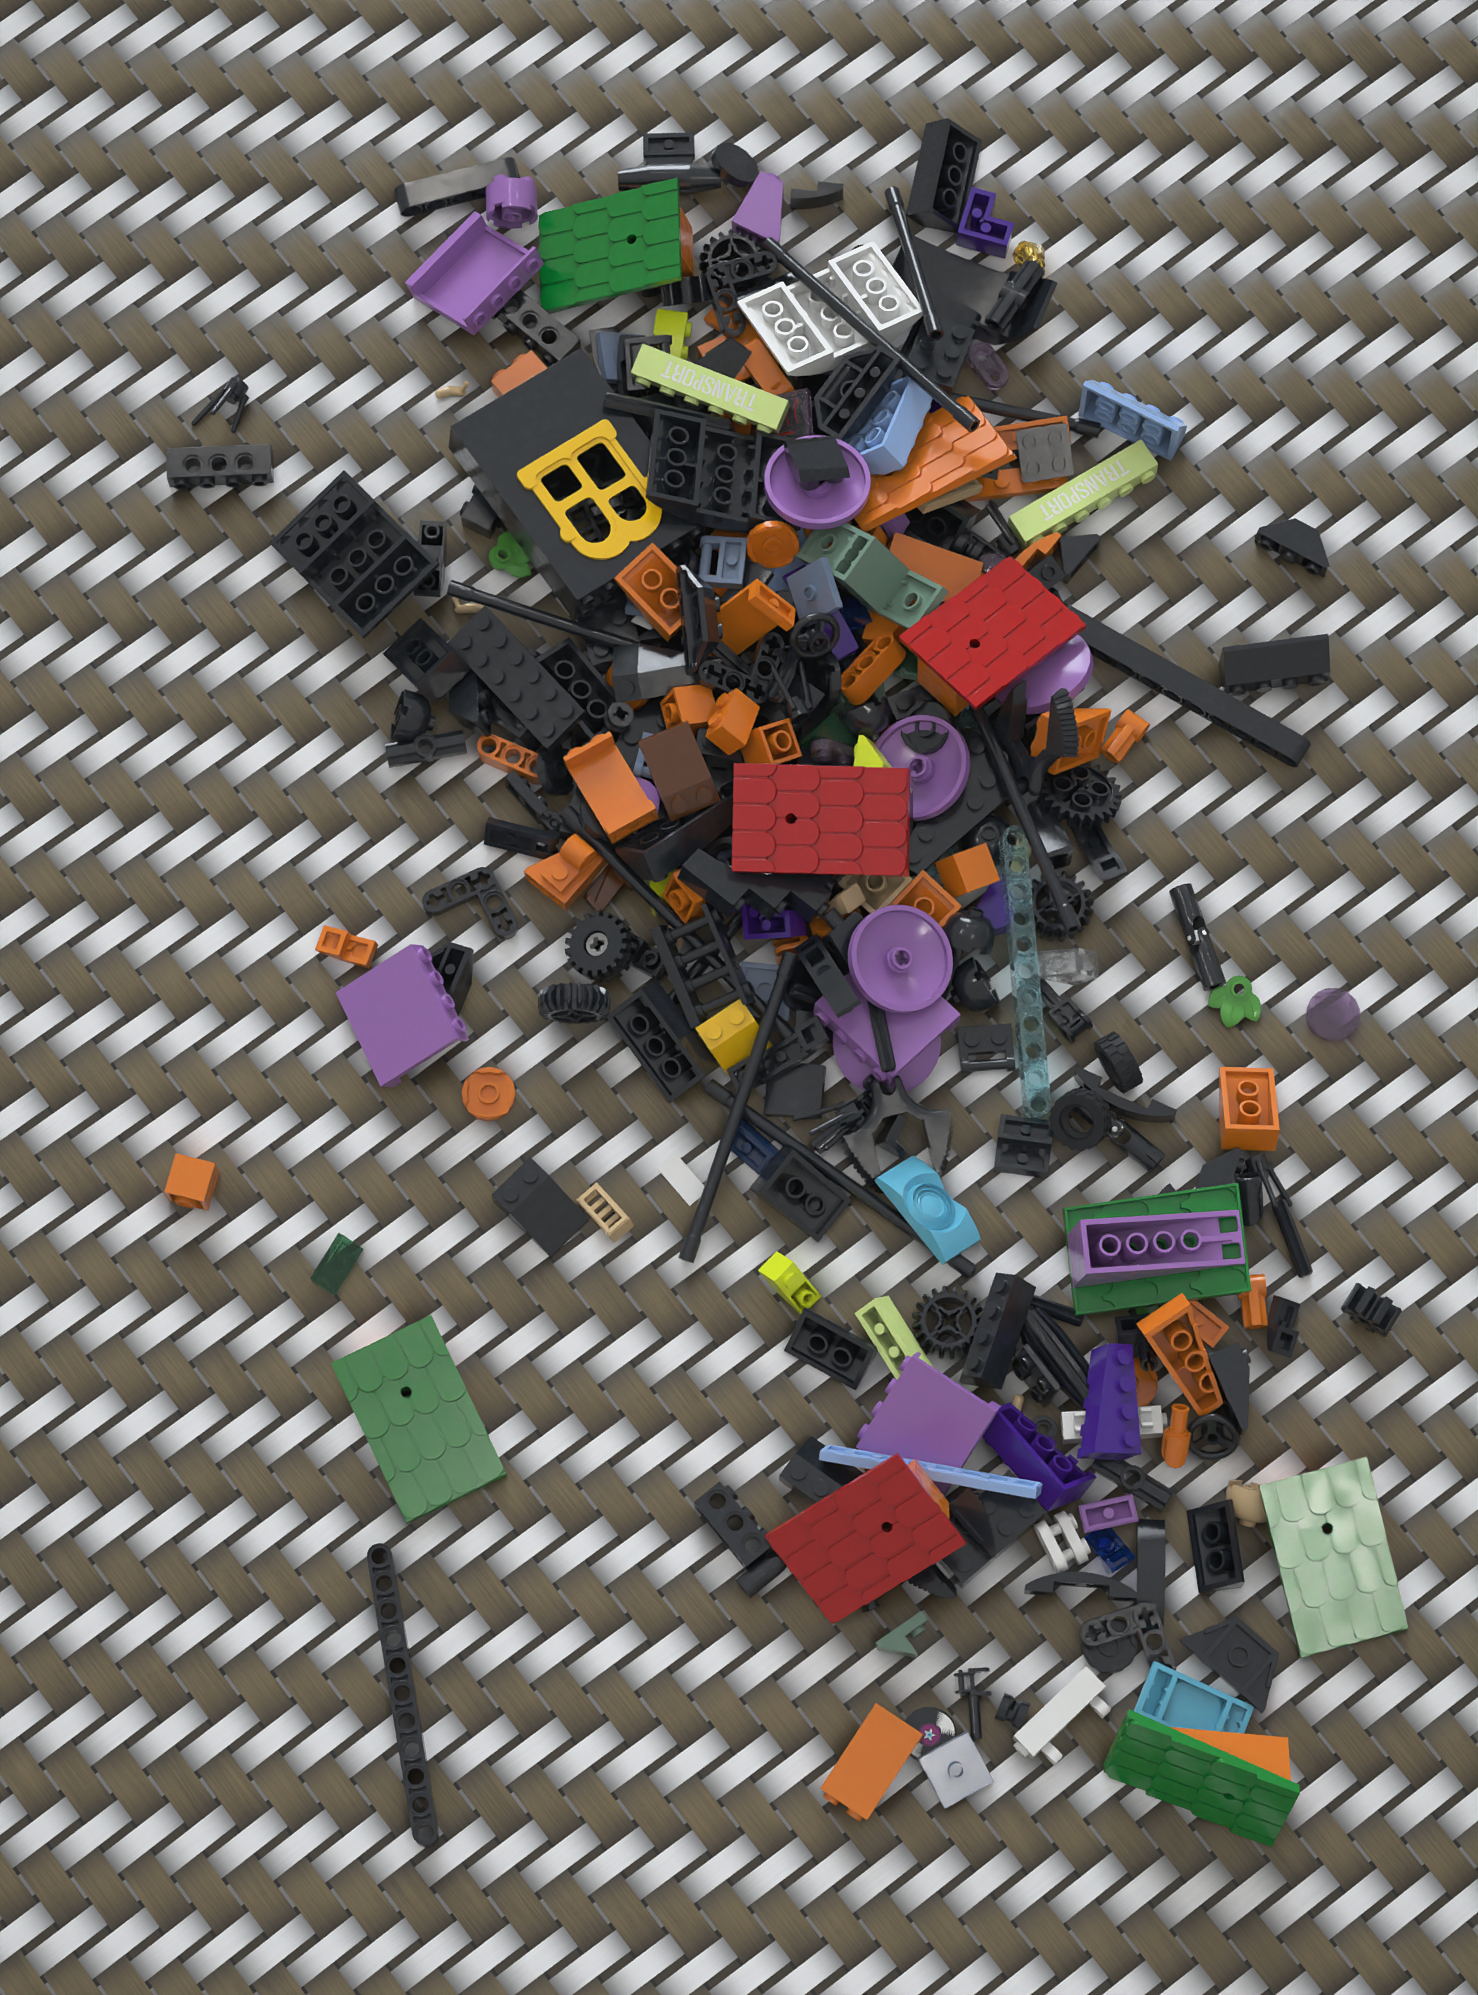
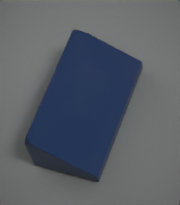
(753, 1147)

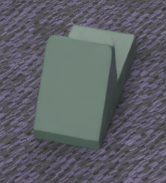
(897, 1642)

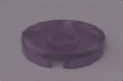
(1332, 1014)

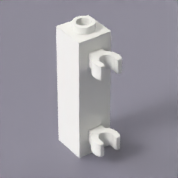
(1151, 1424)
(1058, 1713)

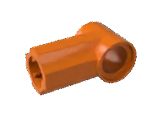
(1127, 732)
(1253, 1304)

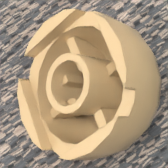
(1246, 1502)

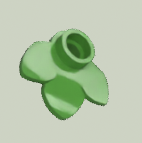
(515, 560)
(1235, 1006)

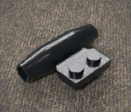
(669, 158)

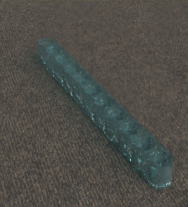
(1024, 985)

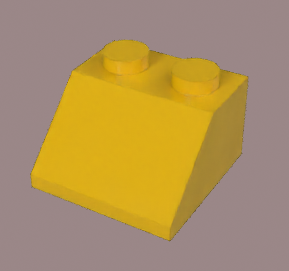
(730, 1034)

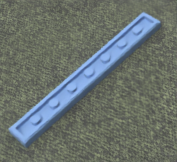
(937, 1472)

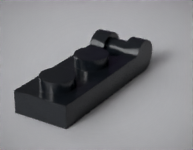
(521, 838)

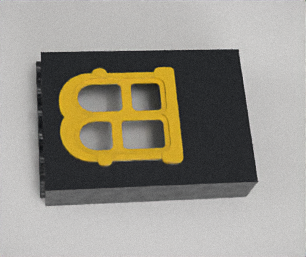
(548, 426)

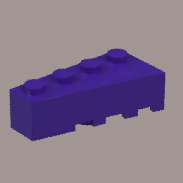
(1111, 1406)
(1036, 1458)

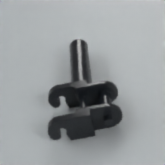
(973, 1700)

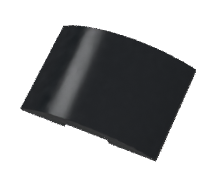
(710, 473)
(354, 554)

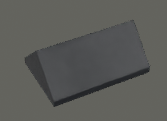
(830, 1349)
(1215, 1547)

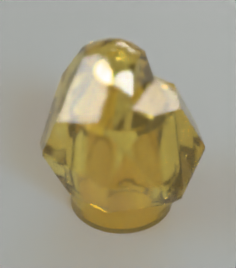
(1029, 251)

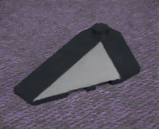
(724, 359)
(650, 671)

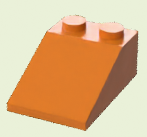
(653, 590)
(1091, 728)
(928, 897)
(1248, 1109)

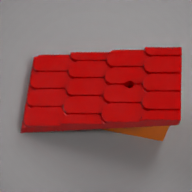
(988, 636)
(821, 820)
(867, 1537)

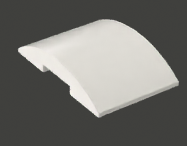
(810, 335)

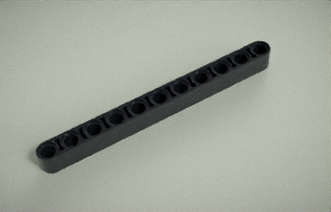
(1192, 692)
(407, 1707)

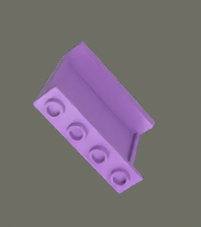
(473, 274)
(401, 1014)
(908, 1031)
(927, 1418)

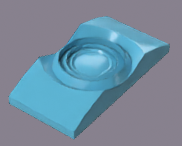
(929, 1209)
(1190, 1704)

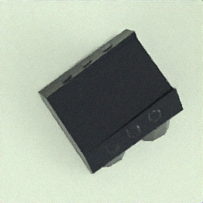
(815, 461)

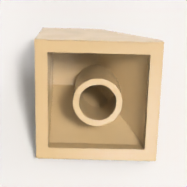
(877, 890)

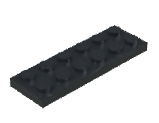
(517, 678)

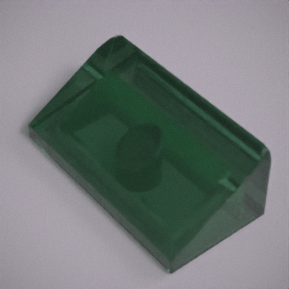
(336, 1264)

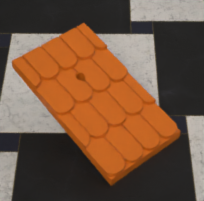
(939, 462)

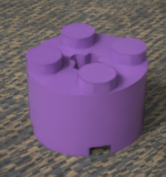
(511, 201)

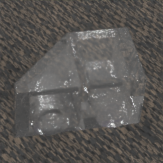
(1068, 965)

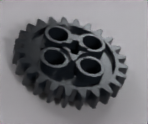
(1081, 795)

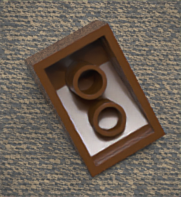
(679, 771)

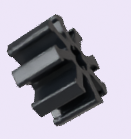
(685, 291)
(1371, 1310)

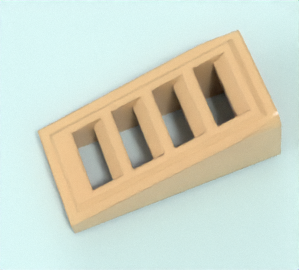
(847, 900)
(615, 1226)

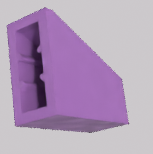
(761, 209)

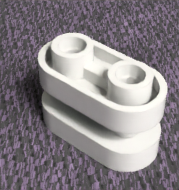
(1077, 1548)

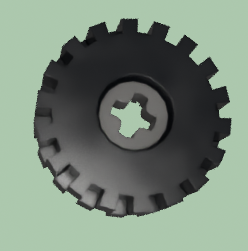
(614, 953)

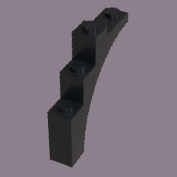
(764, 892)

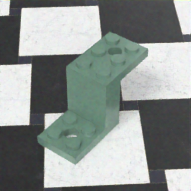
(873, 574)

